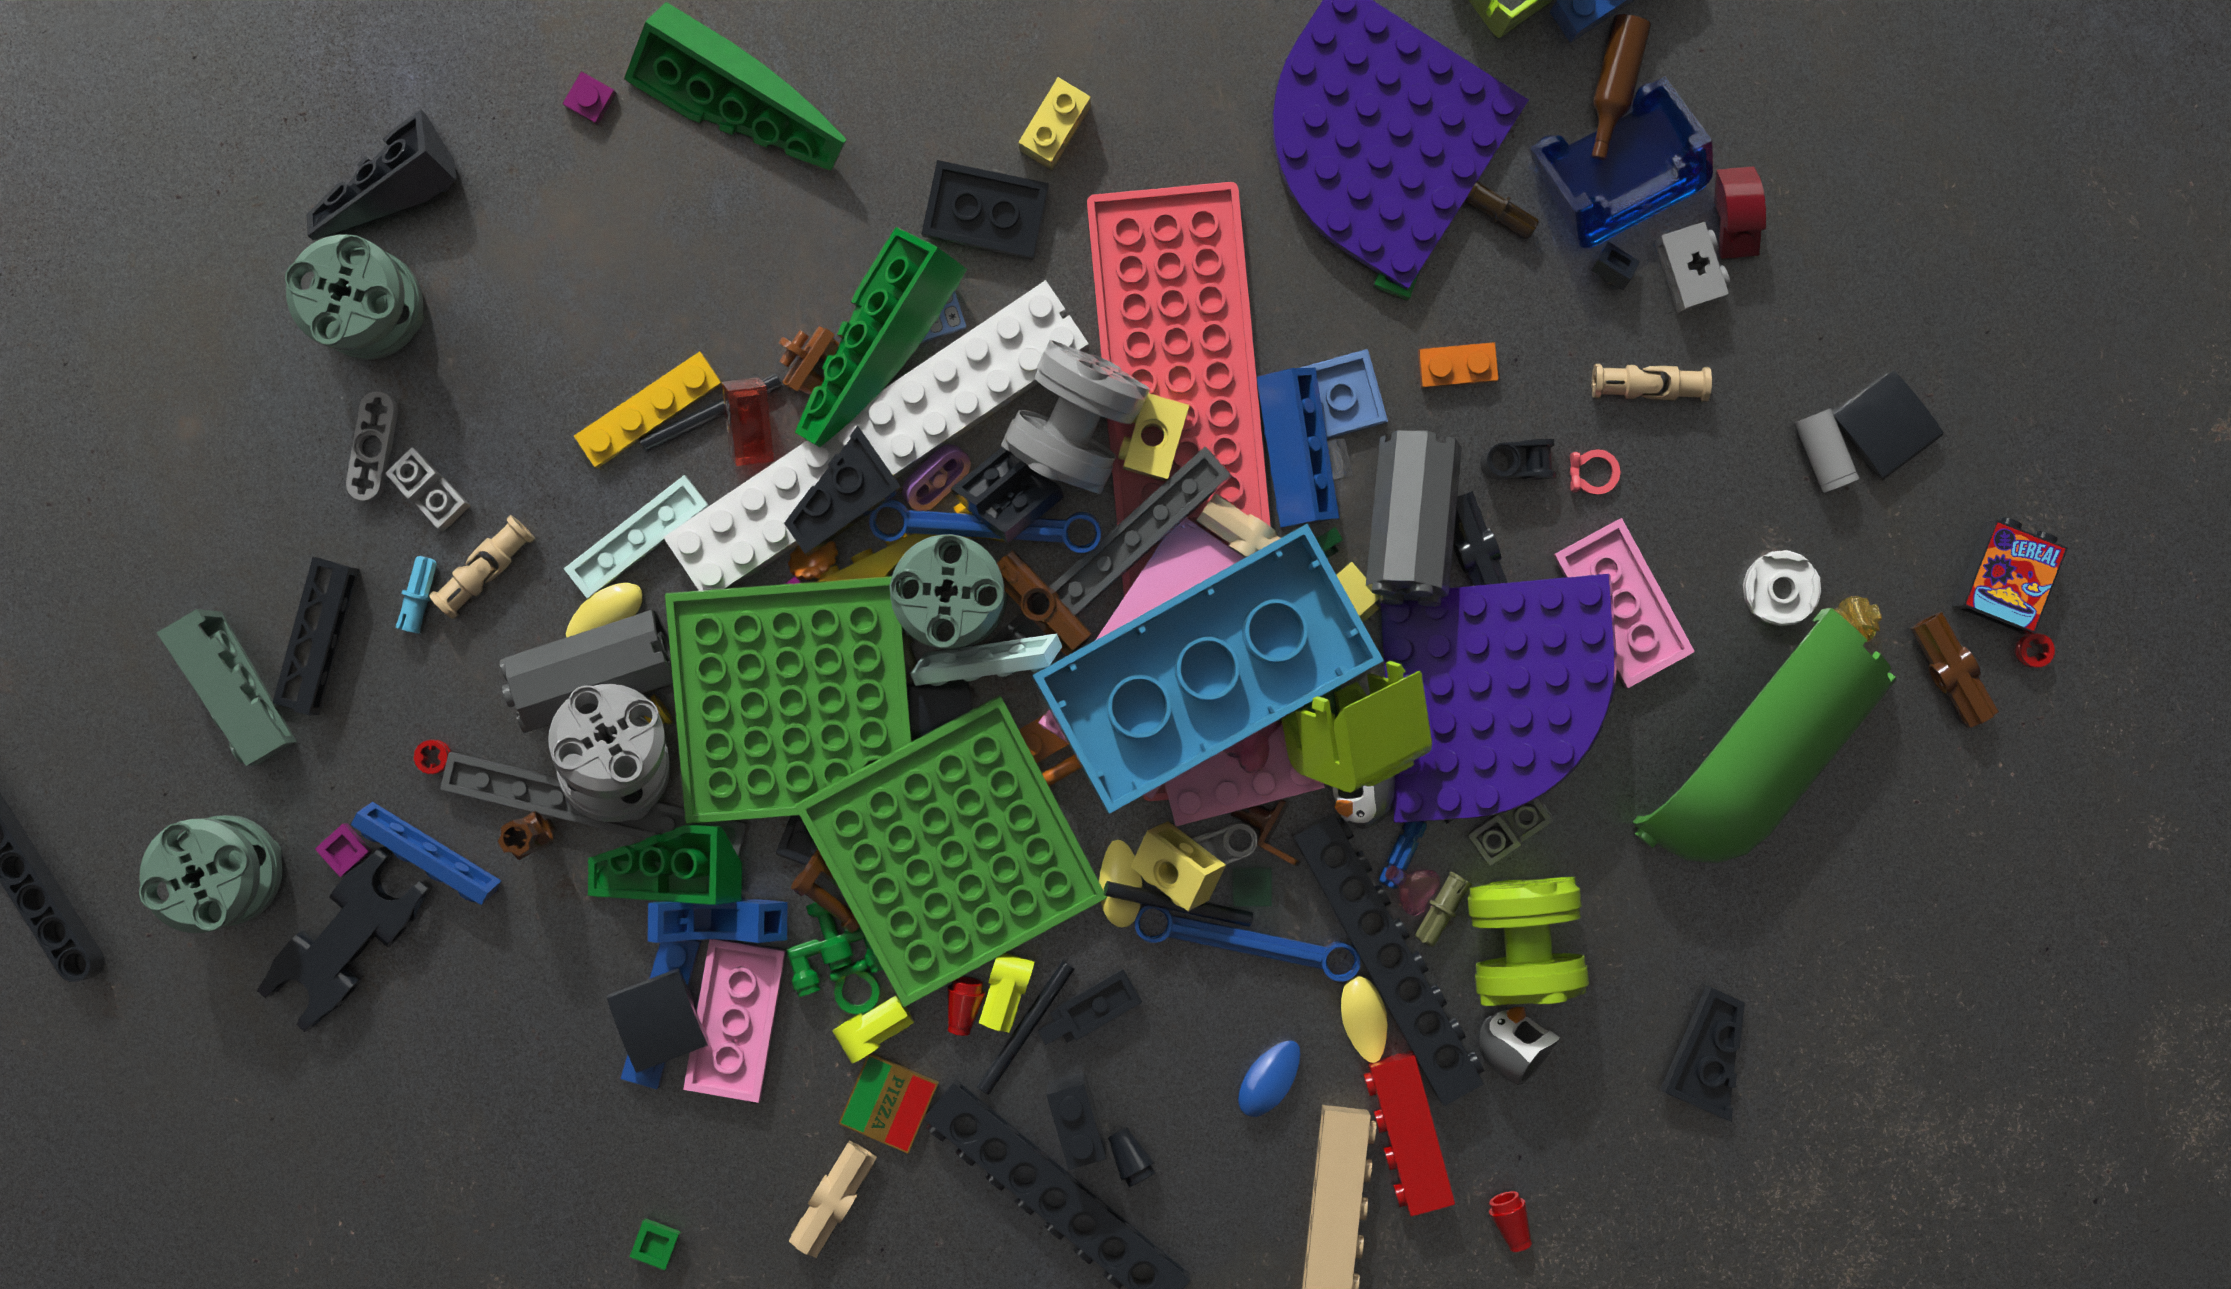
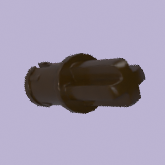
(1502, 210)

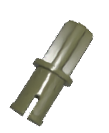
(1442, 909)

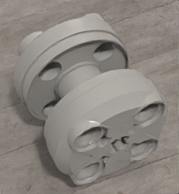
(1063, 443)
(609, 752)

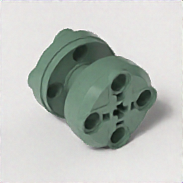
(354, 297)
(929, 609)
(210, 873)

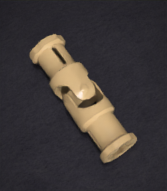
(1649, 383)
(480, 568)

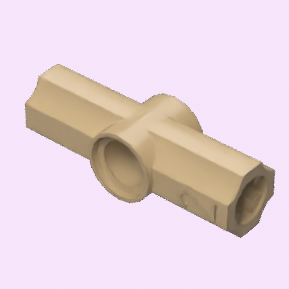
(1243, 532)
(832, 1199)

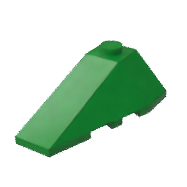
(676, 866)

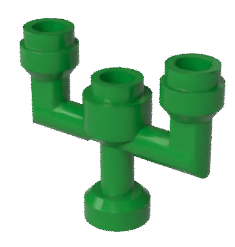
(834, 951)

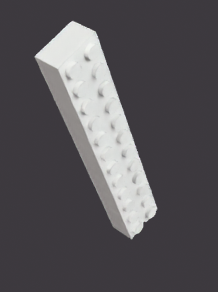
(902, 424)

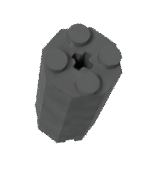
(1413, 518)
(619, 653)

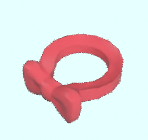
(1578, 483)

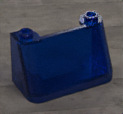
(1651, 163)

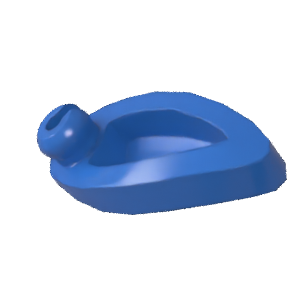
(1269, 1079)

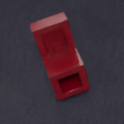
(1742, 211)

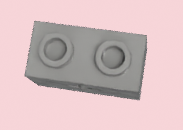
(1688, 286)

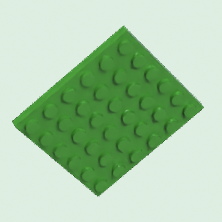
(783, 692)
(951, 850)

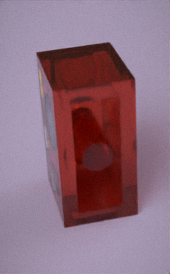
(748, 421)

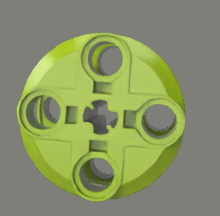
(1530, 967)

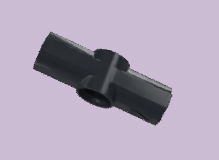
(1476, 544)

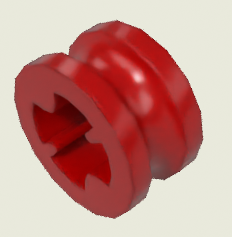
(2031, 661)
(421, 757)

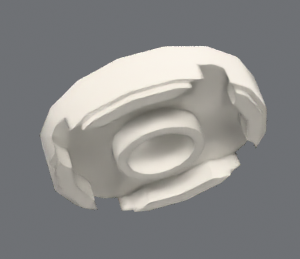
(1759, 588)

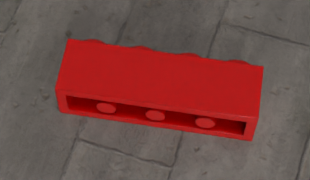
(1410, 1133)

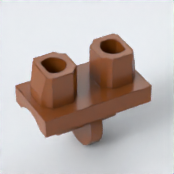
(801, 374)

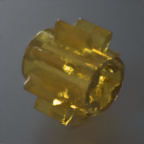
(1861, 615)

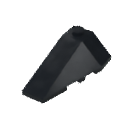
(400, 176)

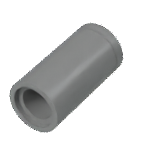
(1826, 450)

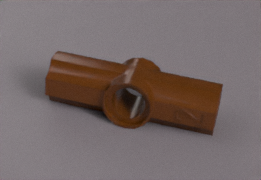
(1023, 585)
(1954, 670)
(526, 835)

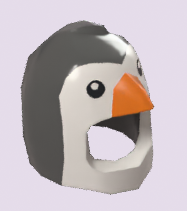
(1367, 804)
(1515, 1044)

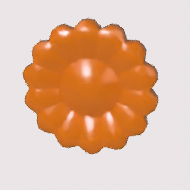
(815, 564)

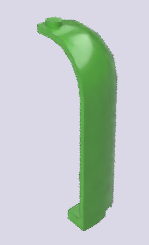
(1773, 747)

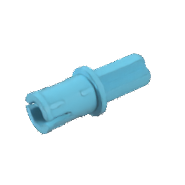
(416, 595)

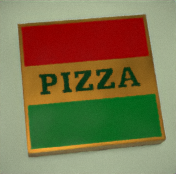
(888, 1102)

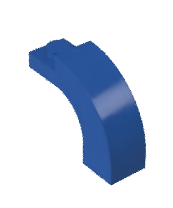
(742, 921)

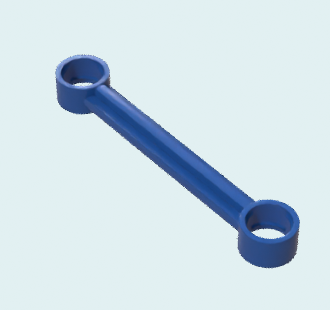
(969, 526)
(1249, 942)

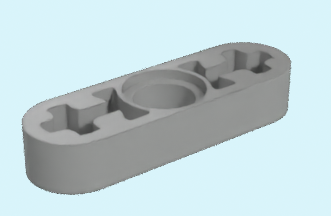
(361, 433)

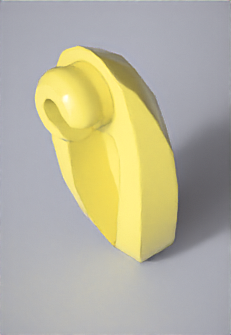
(606, 607)
(1118, 870)
(1364, 1017)

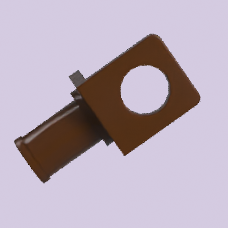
(1266, 823)

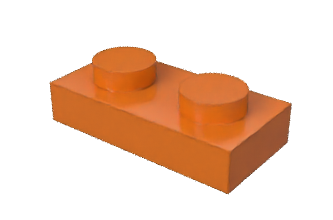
(1458, 365)

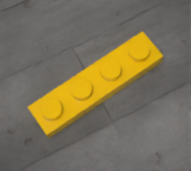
(648, 410)

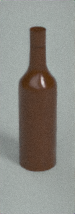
(1618, 76)

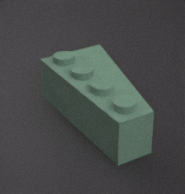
(227, 685)

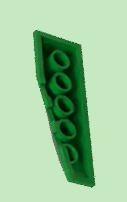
(723, 84)
(891, 318)

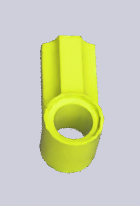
(1008, 983)
(865, 1032)

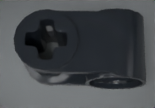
(1526, 460)

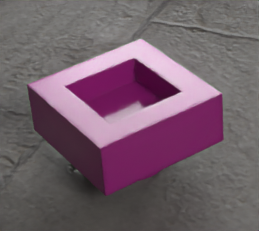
(589, 98)
(343, 849)

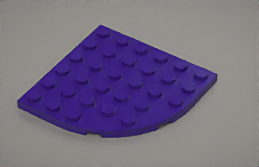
(1383, 133)
(1509, 687)

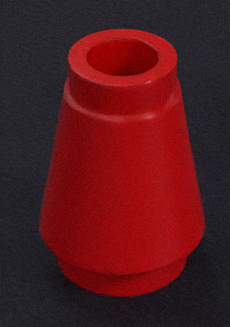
(963, 1004)
(1511, 1219)

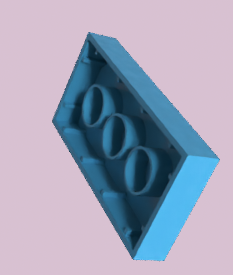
(1207, 668)

